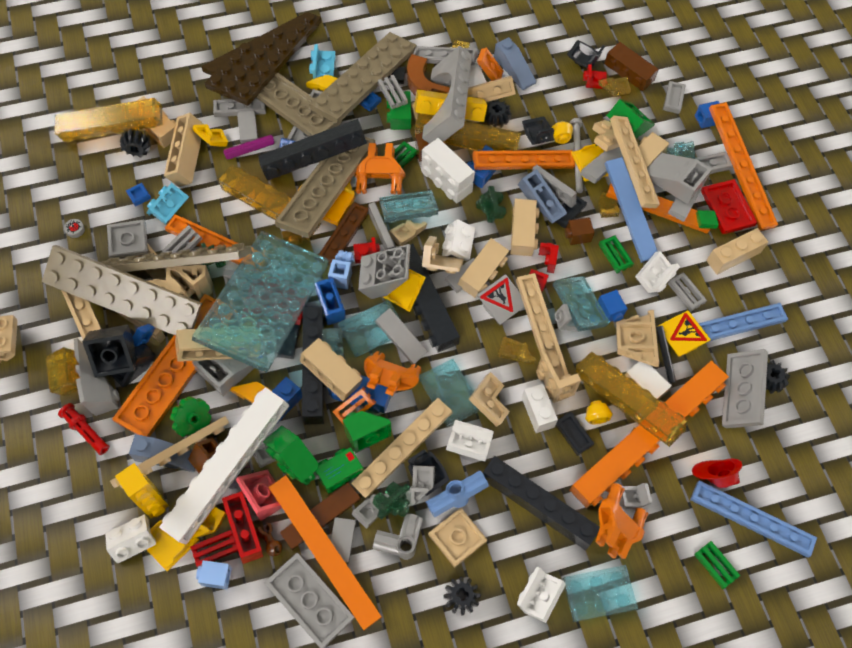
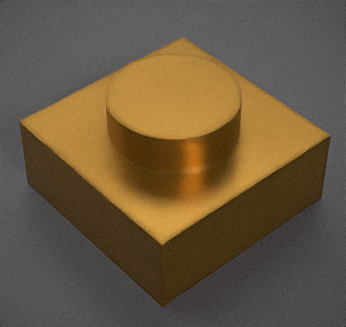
(292, 237)

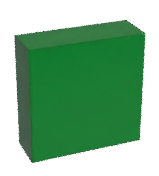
(707, 219)

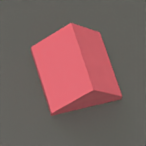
(257, 491)

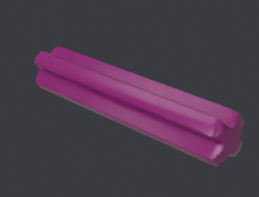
(249, 146)

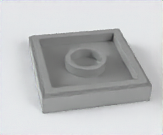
(127, 239)

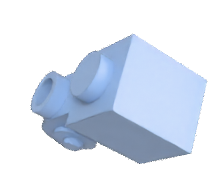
(341, 269)

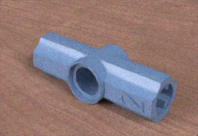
(457, 493)

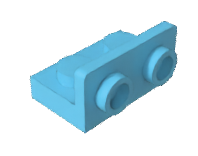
(323, 62)
(167, 204)

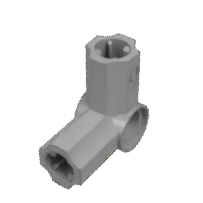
(409, 534)

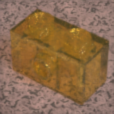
(62, 371)

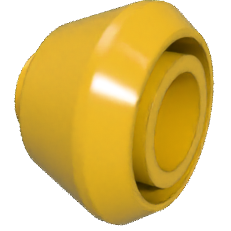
(562, 132)
(598, 413)

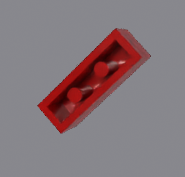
(242, 527)

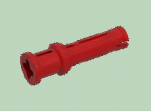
(78, 422)

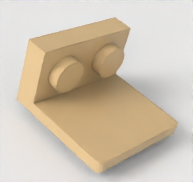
(434, 262)
(554, 387)

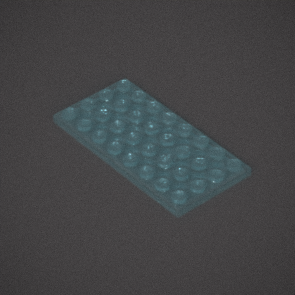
(261, 302)

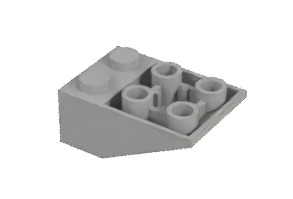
(679, 175)
(384, 271)
(222, 373)

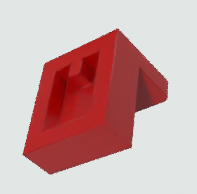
(592, 77)
(365, 249)
(551, 252)

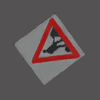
(501, 299)

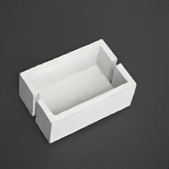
(447, 170)

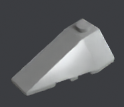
(93, 392)

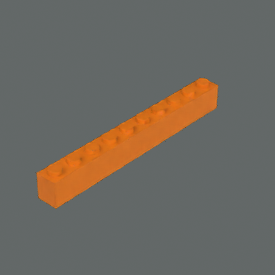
(640, 441)

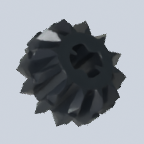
(497, 113)
(135, 142)
(776, 377)
(456, 601)

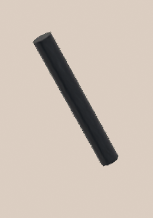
(665, 354)

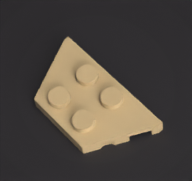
(638, 338)

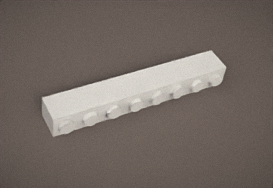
(224, 466)

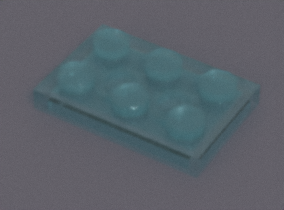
(408, 206)
(582, 303)
(361, 330)
(451, 388)
(600, 593)

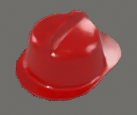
(719, 472)

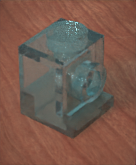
(682, 149)
(334, 338)

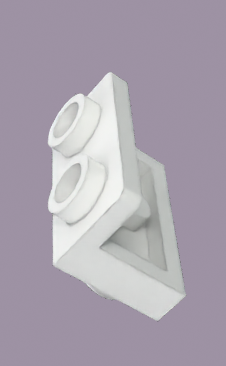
(458, 240)
(656, 273)
(470, 440)
(129, 539)
(540, 595)

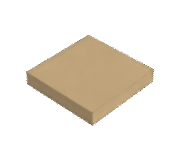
(457, 537)

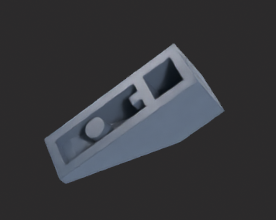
(513, 62)
(537, 189)
(147, 447)

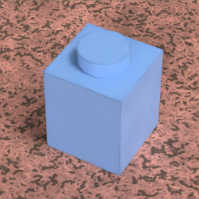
(214, 574)

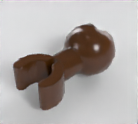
(273, 546)

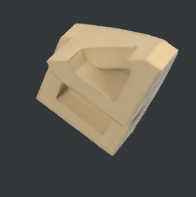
(406, 231)

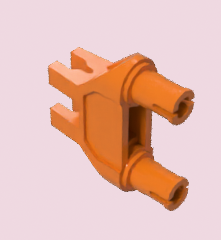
(380, 167)
(390, 374)
(616, 526)

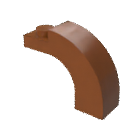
(415, 76)

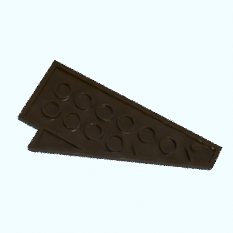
(253, 64)

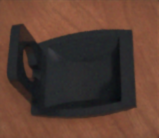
(584, 54)
(538, 130)
(430, 459)

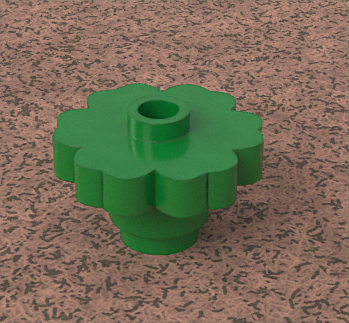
(190, 416)

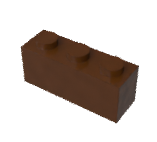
(631, 65)

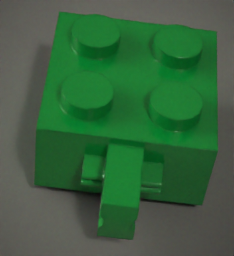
(291, 455)

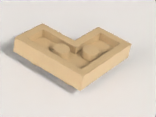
(606, 138)
(485, 399)

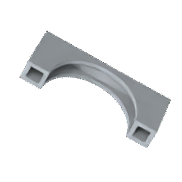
(451, 115)

